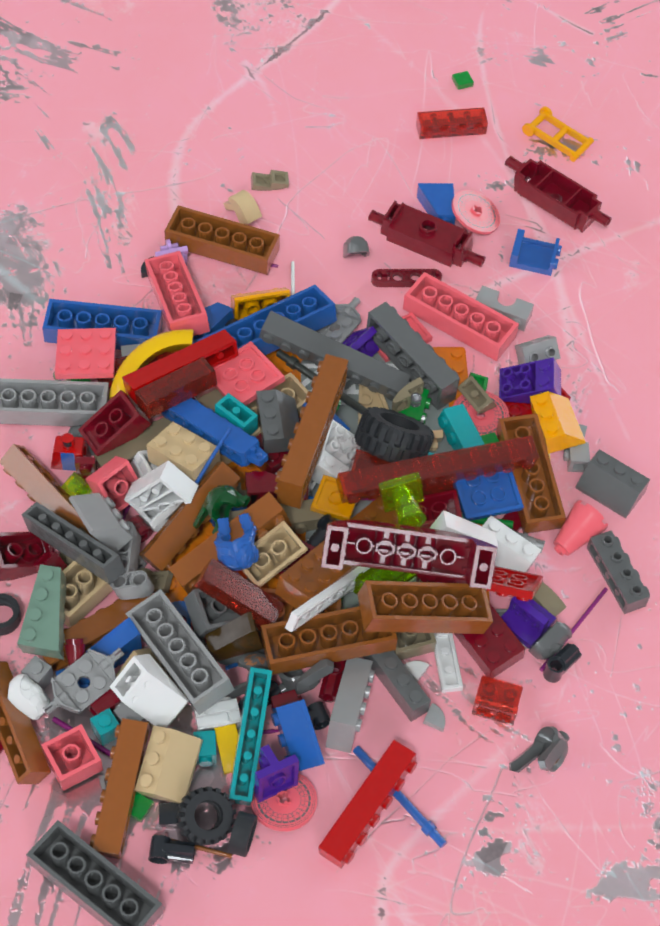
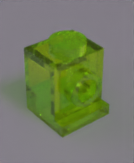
(76, 485)

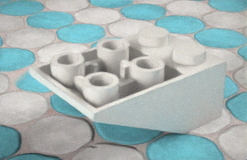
(336, 452)
(149, 691)

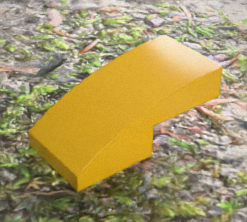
(226, 741)

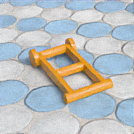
(545, 113)

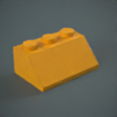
(249, 303)
(557, 421)

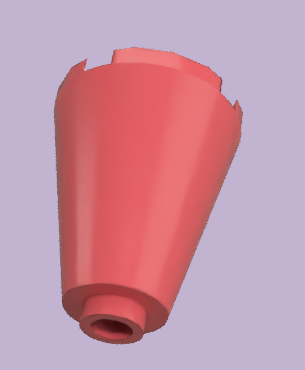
(578, 528)

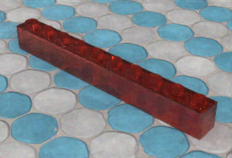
(441, 467)

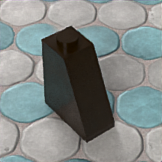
(234, 638)

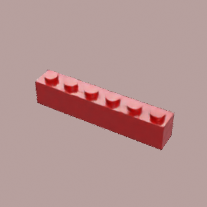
(215, 349)
(367, 804)

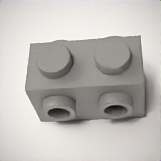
(537, 349)

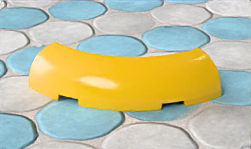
(148, 351)

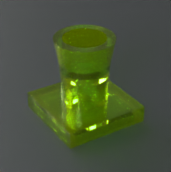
(403, 496)

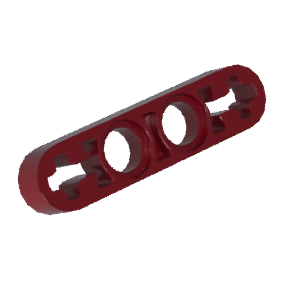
(406, 275)

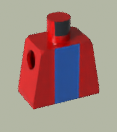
(65, 451)

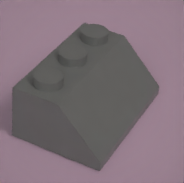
(276, 419)
(612, 483)

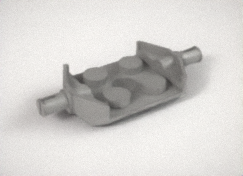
(346, 322)
(91, 665)

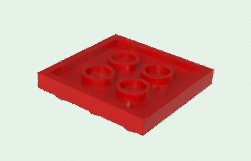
(515, 583)

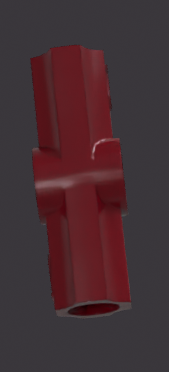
(331, 683)

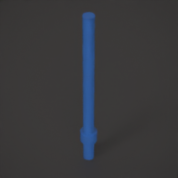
(428, 827)

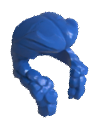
(242, 551)

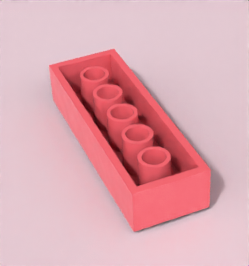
(176, 293)
(460, 316)

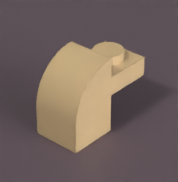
(244, 207)

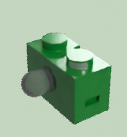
(417, 407)

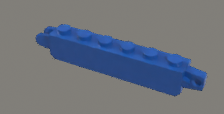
(208, 425)

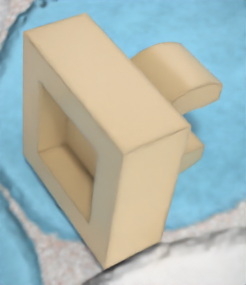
(438, 436)

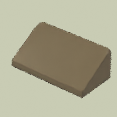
(476, 395)

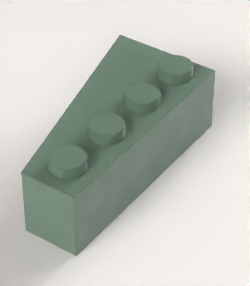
(45, 616)

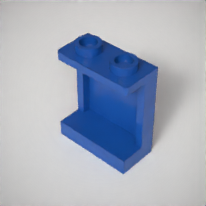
(534, 254)

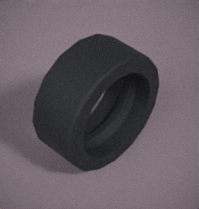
(10, 625)
(242, 834)

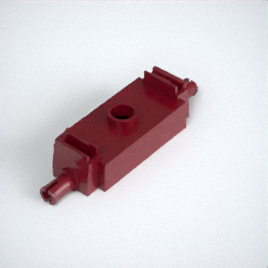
(577, 204)
(439, 242)

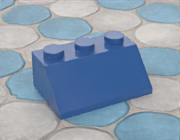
(297, 734)

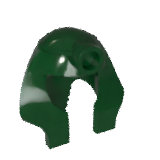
(219, 504)

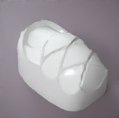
(27, 696)

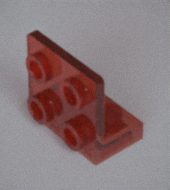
(497, 700)

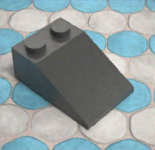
(207, 612)

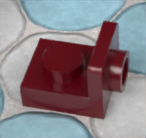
(85, 465)

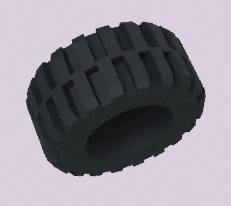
(392, 435)

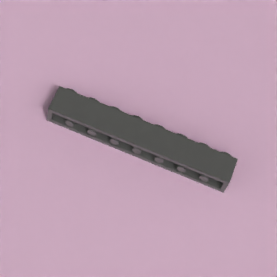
(314, 346)

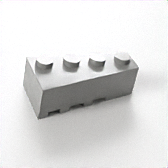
(350, 704)

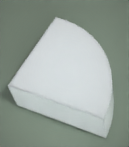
(417, 669)

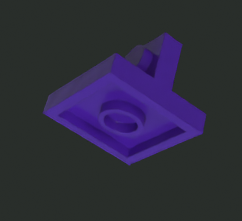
(362, 341)
(527, 620)
(274, 774)

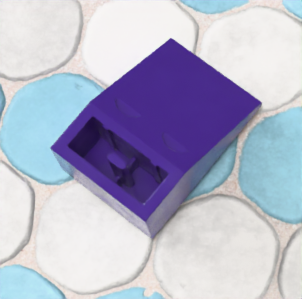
(528, 379)

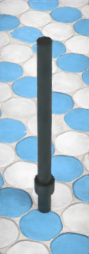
(294, 363)

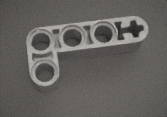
(133, 582)

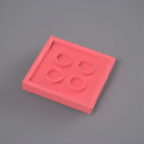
(85, 353)
(247, 374)

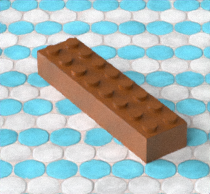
(311, 431)
(307, 576)

